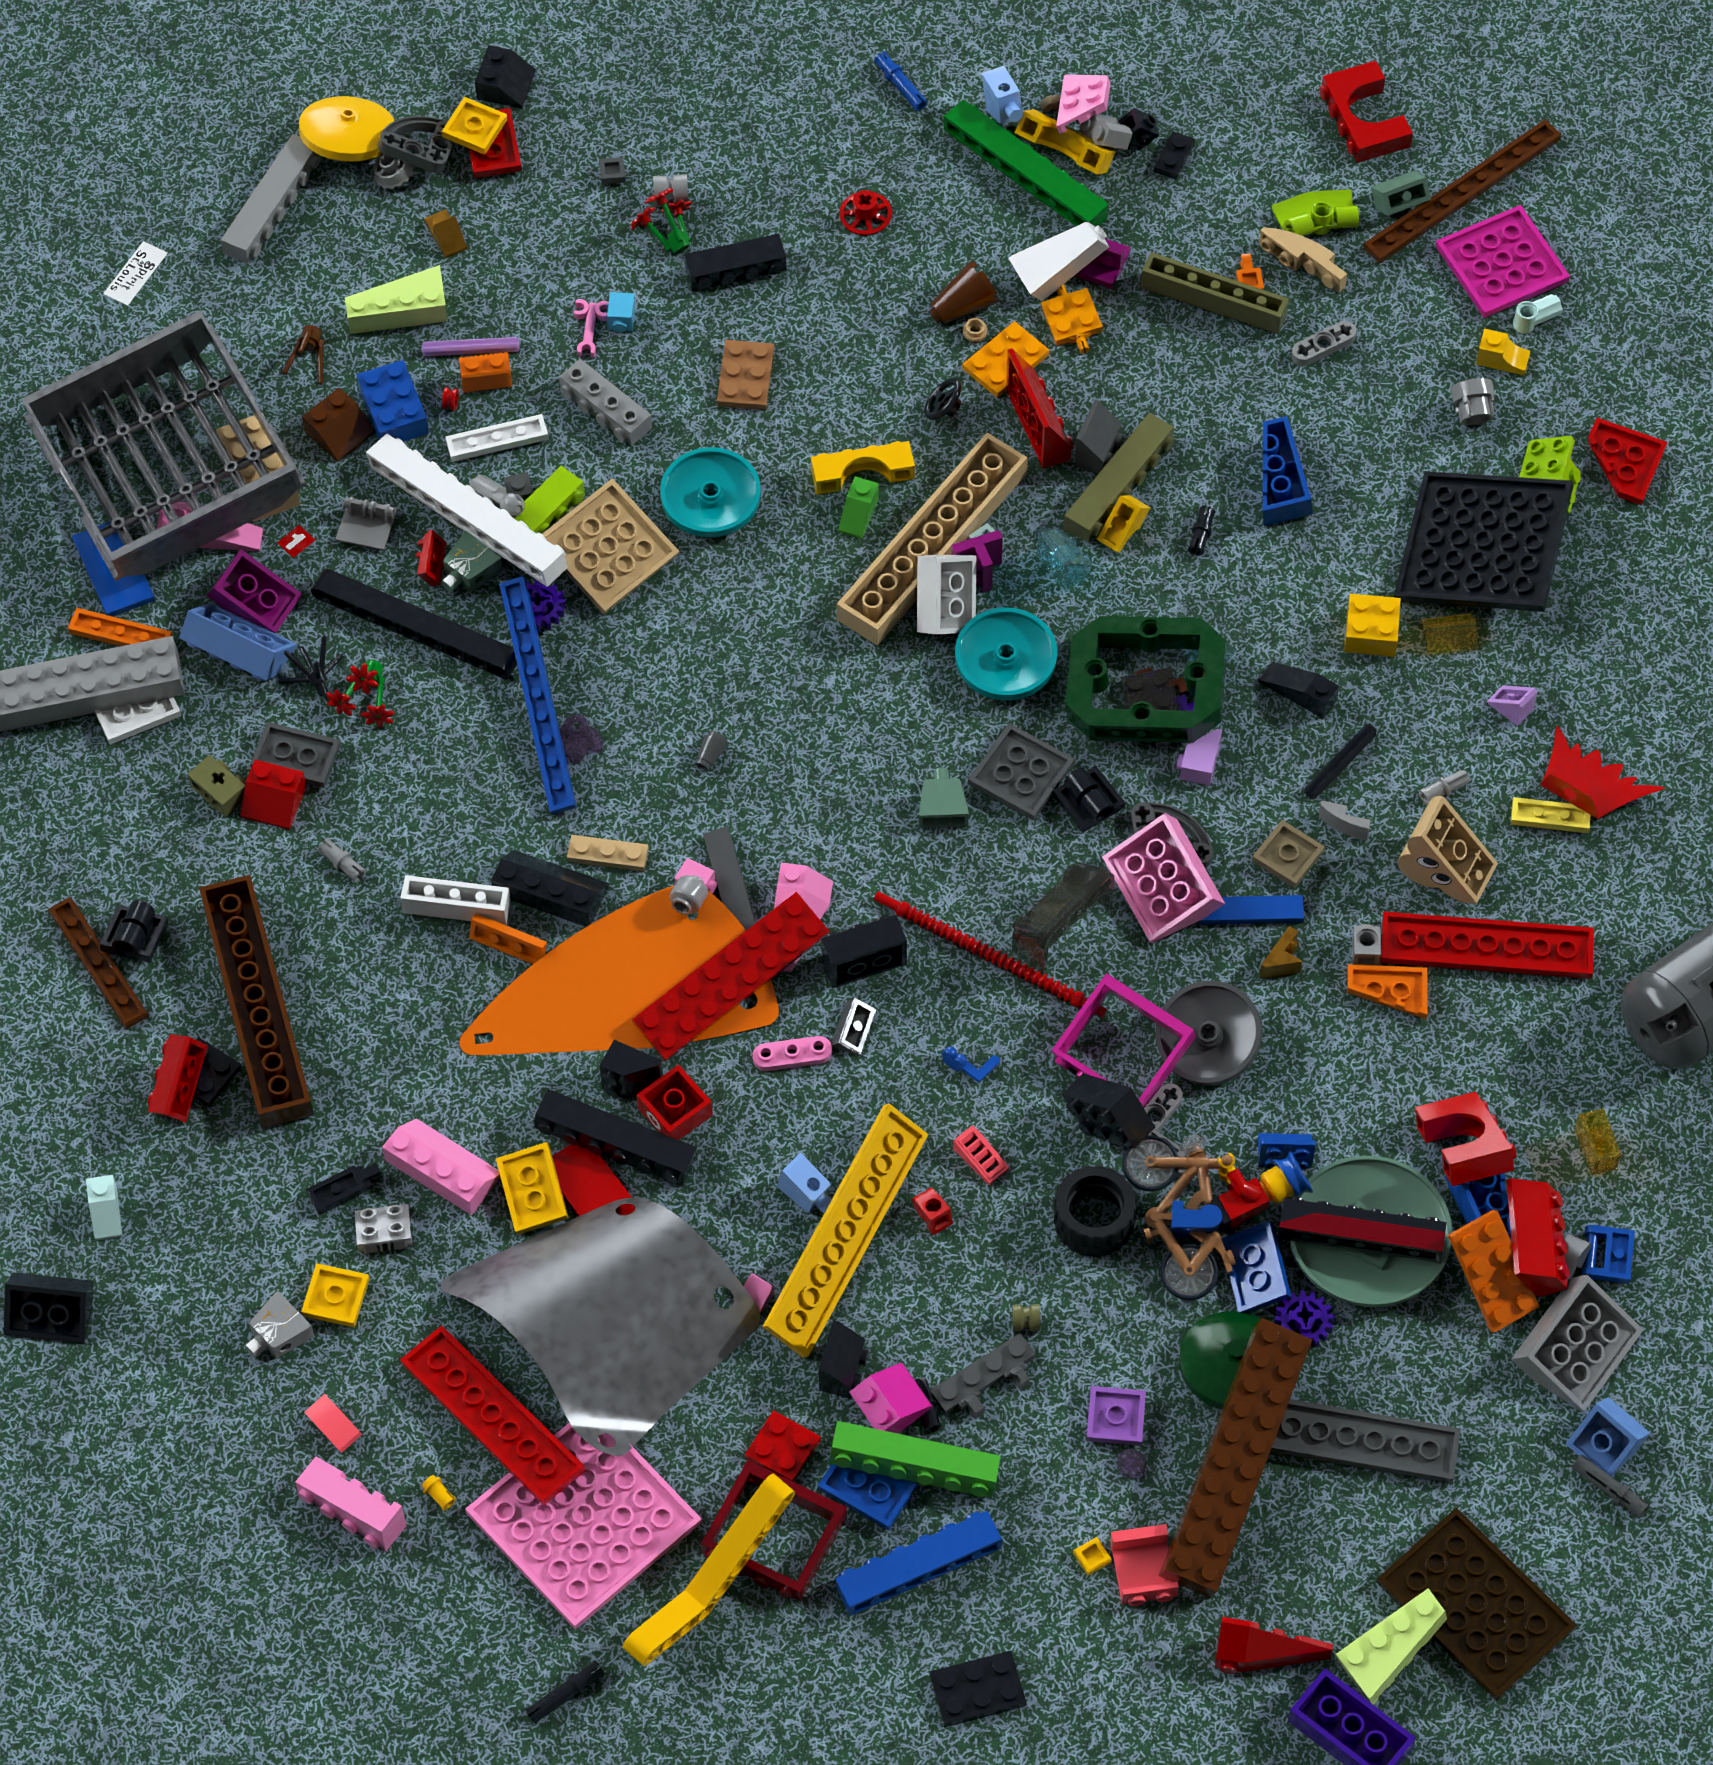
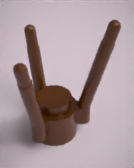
(308, 341)

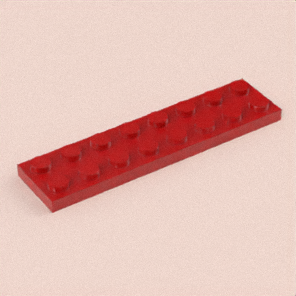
(1487, 945)
(730, 976)
(492, 1415)

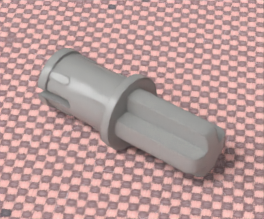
(1444, 786)

